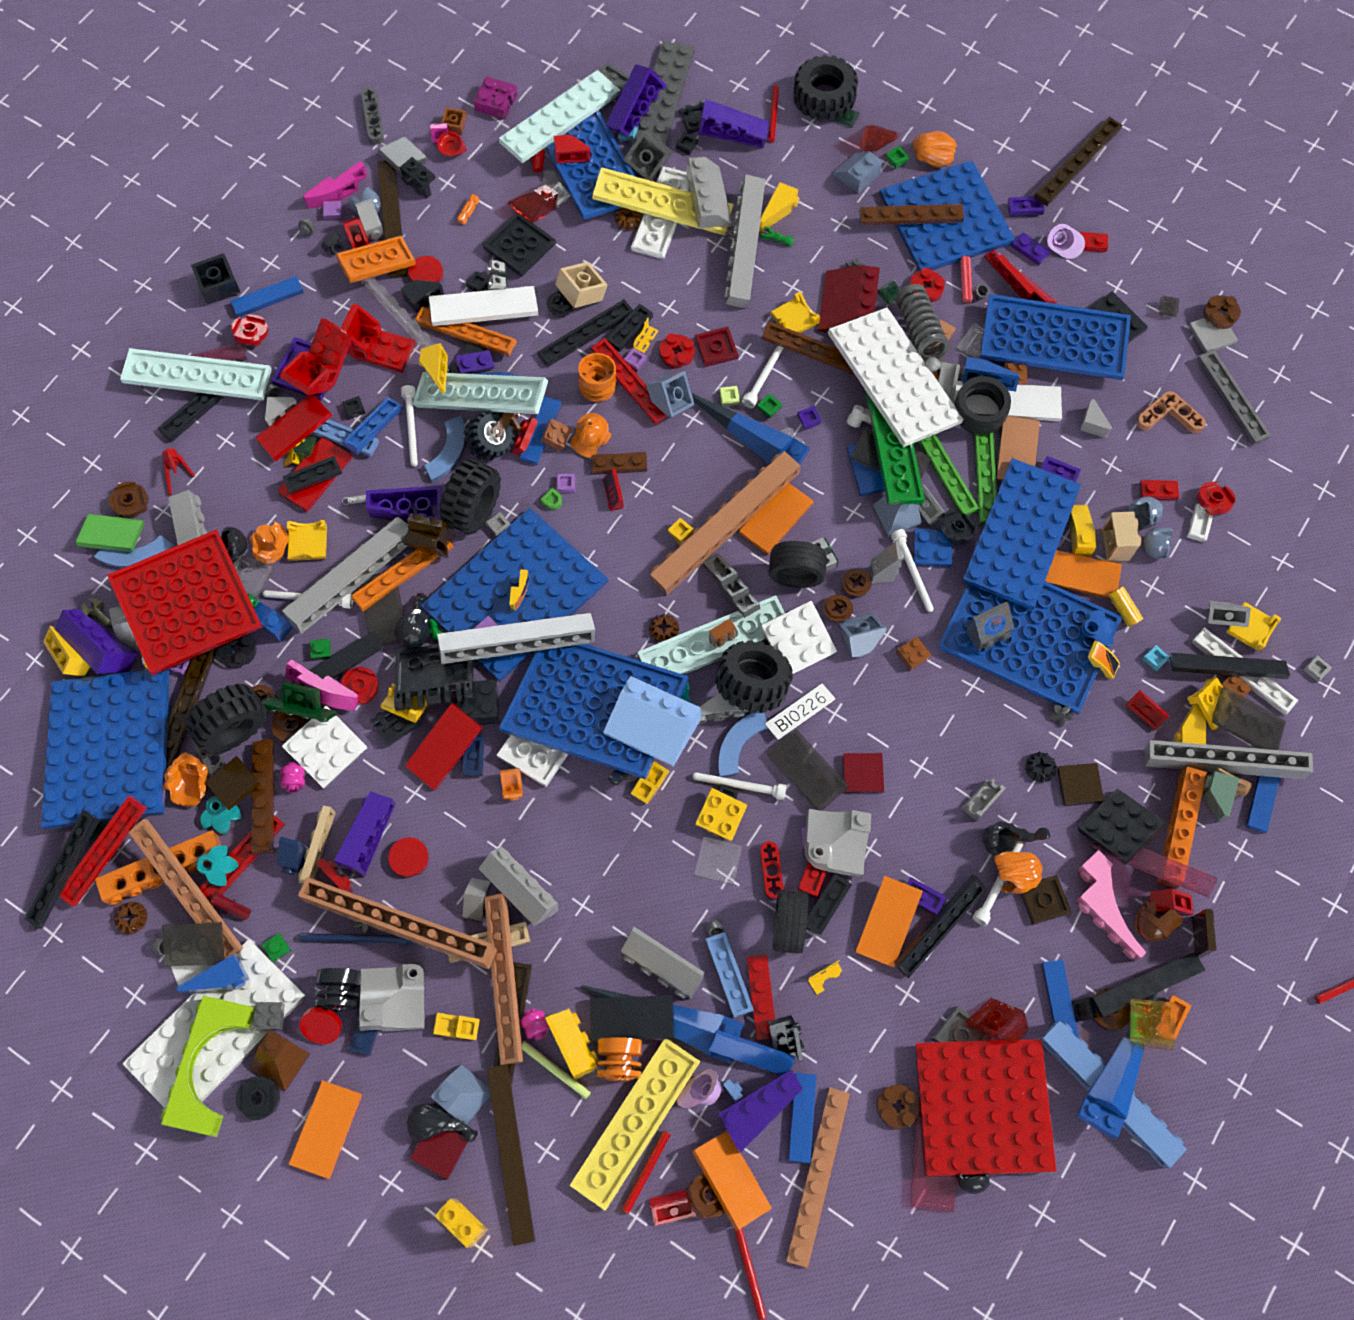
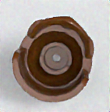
(1151, 927)

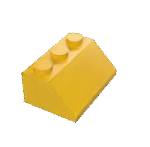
(572, 1043)

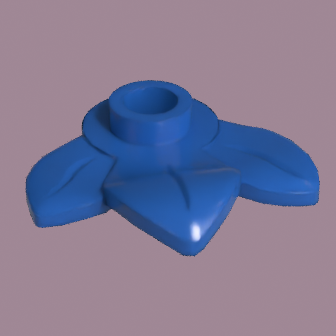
(1101, 628)

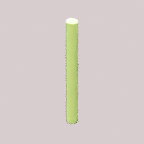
(555, 1070)

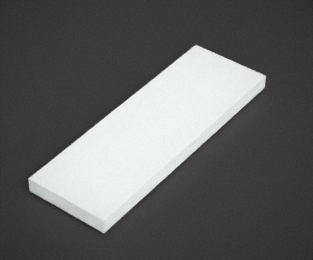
(655, 232)
(483, 306)
(1027, 402)

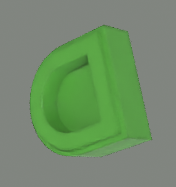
(551, 500)

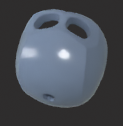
(367, 194)
(1147, 509)
(1156, 540)

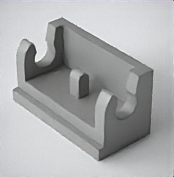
(983, 799)

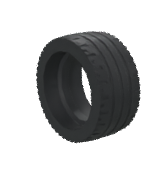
(988, 387)
(797, 564)
(790, 921)

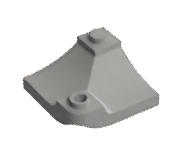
(838, 841)
(392, 999)

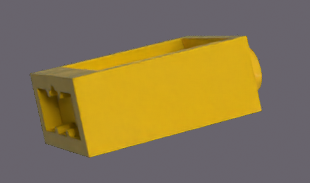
(465, 1224)

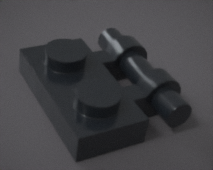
(692, 120)
(394, 729)

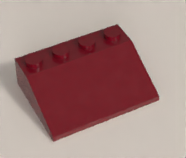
(848, 295)

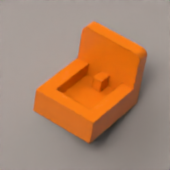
(511, 784)

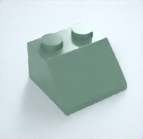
(1220, 793)

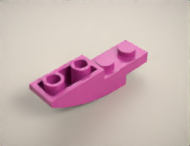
(336, 189)
(331, 691)

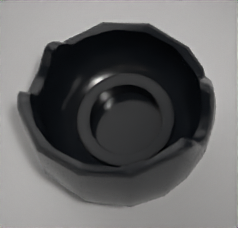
(973, 1183)

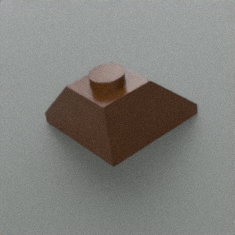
(279, 1059)

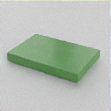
(110, 533)

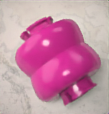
(292, 777)
(534, 1024)

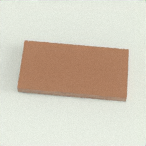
(1017, 441)

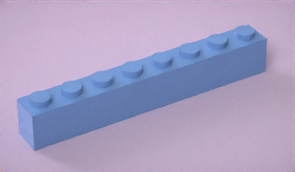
(1086, 1067)

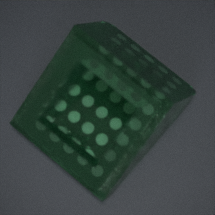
(889, 292)
(305, 448)

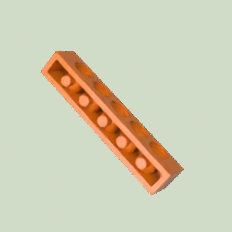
(1183, 818)
(109, 883)

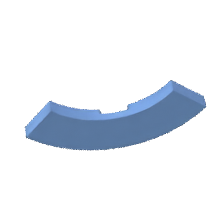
(451, 452)
(124, 559)
(735, 739)

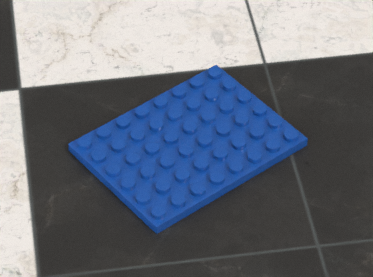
(557, 587)
(1044, 649)
(571, 697)
(105, 746)

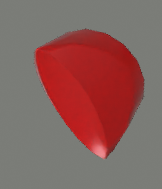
(451, 144)

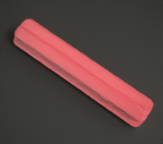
(966, 280)

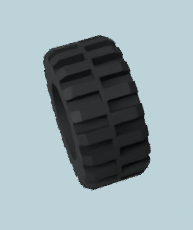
(825, 71)
(470, 496)
(749, 692)
(225, 718)

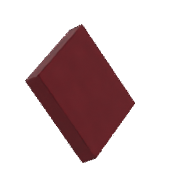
(716, 346)
(863, 772)
(440, 1153)

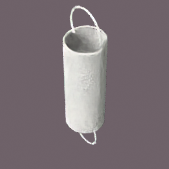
(356, 499)

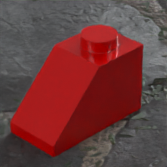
(570, 149)
(355, 232)
(1172, 899)

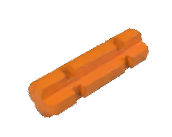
(468, 209)

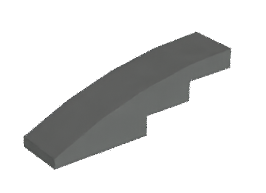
(731, 585)

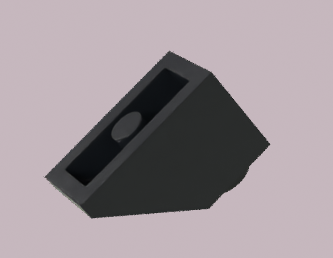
(418, 292)

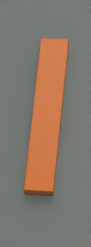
(470, 332)
(394, 577)

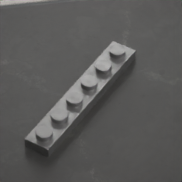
(1234, 397)

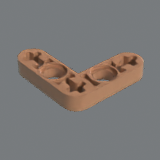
(1172, 408)

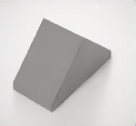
(277, 407)
(1095, 421)
(474, 899)

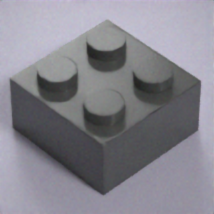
(269, 1016)

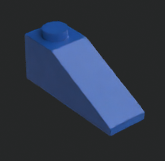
(980, 367)
(272, 622)
(223, 976)

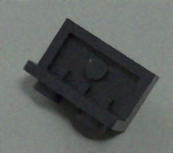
(417, 177)
(785, 1036)

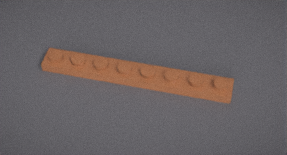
(180, 882)
(503, 980)
(818, 1178)

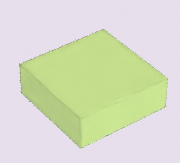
(729, 396)

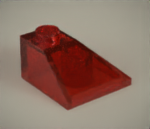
(877, 137)
(535, 202)
(1000, 1021)

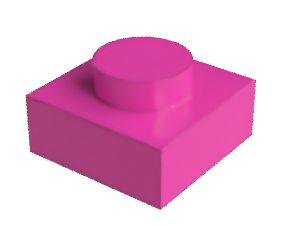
(437, 130)

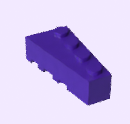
(635, 100)
(732, 125)
(403, 502)
(94, 643)
(365, 834)
(755, 1112)

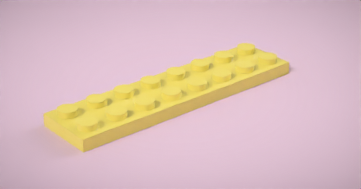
(648, 198)
(634, 1124)

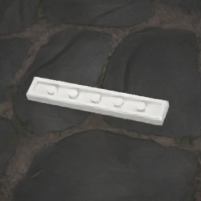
(1264, 687)

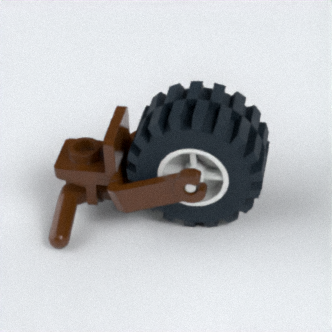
(491, 434)

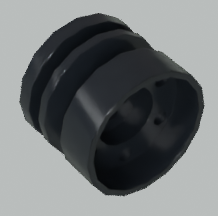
(337, 989)

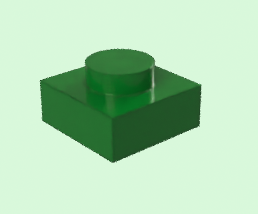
(897, 157)
(769, 406)
(320, 649)
(276, 947)

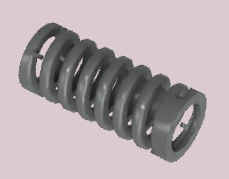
(922, 322)

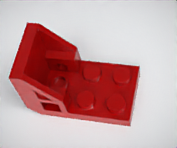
(374, 344)
(320, 366)

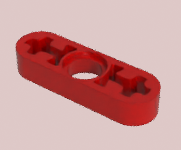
(764, 856)

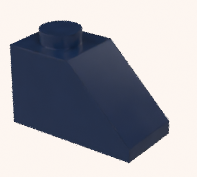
(291, 855)

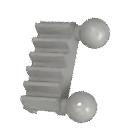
(947, 376)

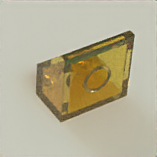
(1152, 1024)

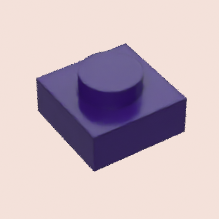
(809, 417)

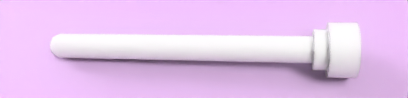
(408, 393)
(750, 399)
(900, 536)
(346, 601)
(777, 791)
(982, 915)

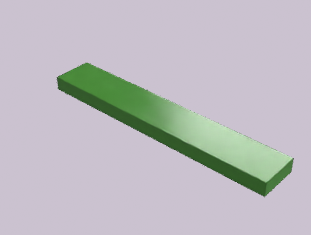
(985, 474)
(948, 475)

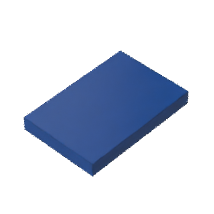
(867, 479)

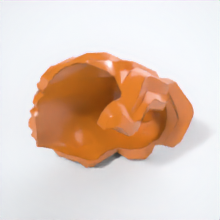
(934, 148)
(269, 543)
(186, 780)
(1019, 868)

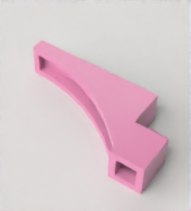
(1102, 906)

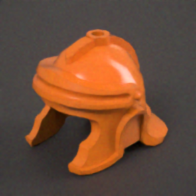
(590, 434)

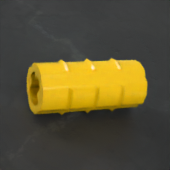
(1125, 606)

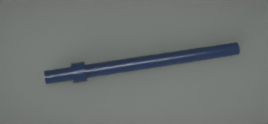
(360, 938)

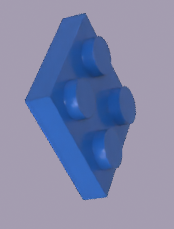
(932, 548)

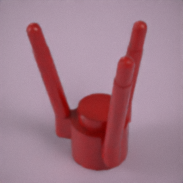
(172, 459)

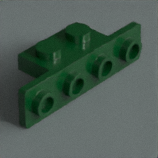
(300, 701)

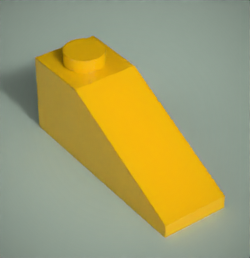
(780, 205)
(435, 361)
(1082, 531)
(64, 655)
(1193, 727)

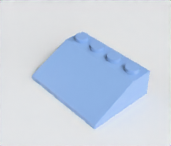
(652, 721)

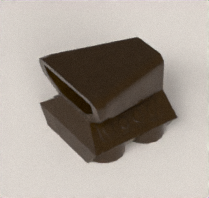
(428, 535)

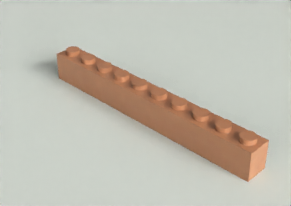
(725, 522)
(398, 923)

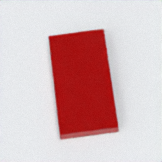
(294, 426)
(322, 450)
(443, 746)

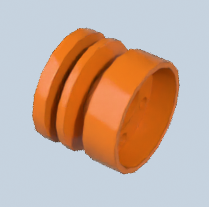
(597, 377)
(619, 1058)

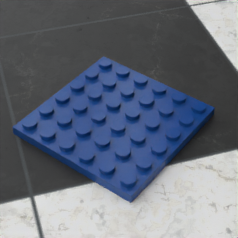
(945, 243)

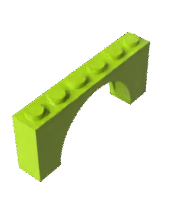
(184, 1106)

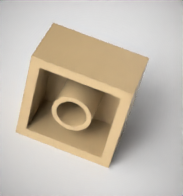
(581, 284)
(1121, 536)

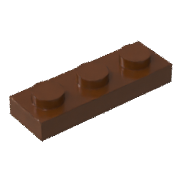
(620, 461)

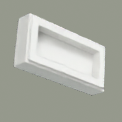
(1199, 524)

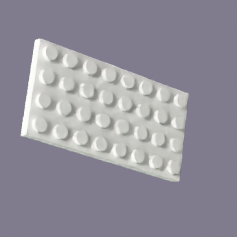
(895, 376)
(161, 1053)

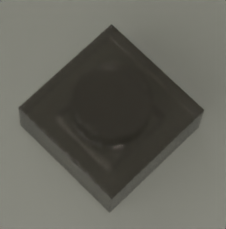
(1168, 306)

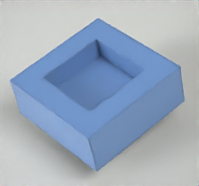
(733, 1090)

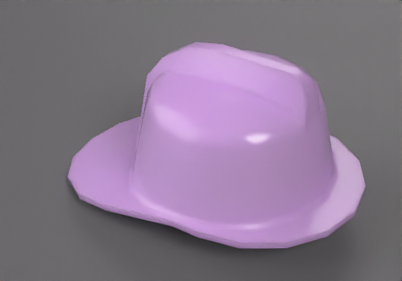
(1065, 241)
(701, 1090)

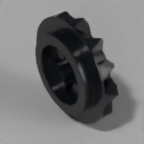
(554, 301)
(1036, 773)

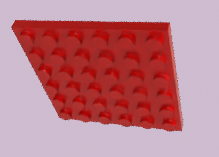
(184, 602)
(984, 1107)

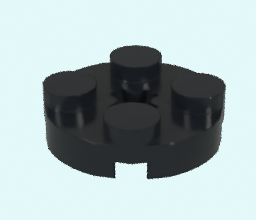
(949, 524)
(241, 657)
(268, 1089)

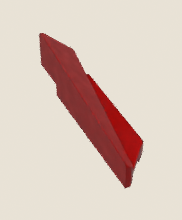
(1017, 280)

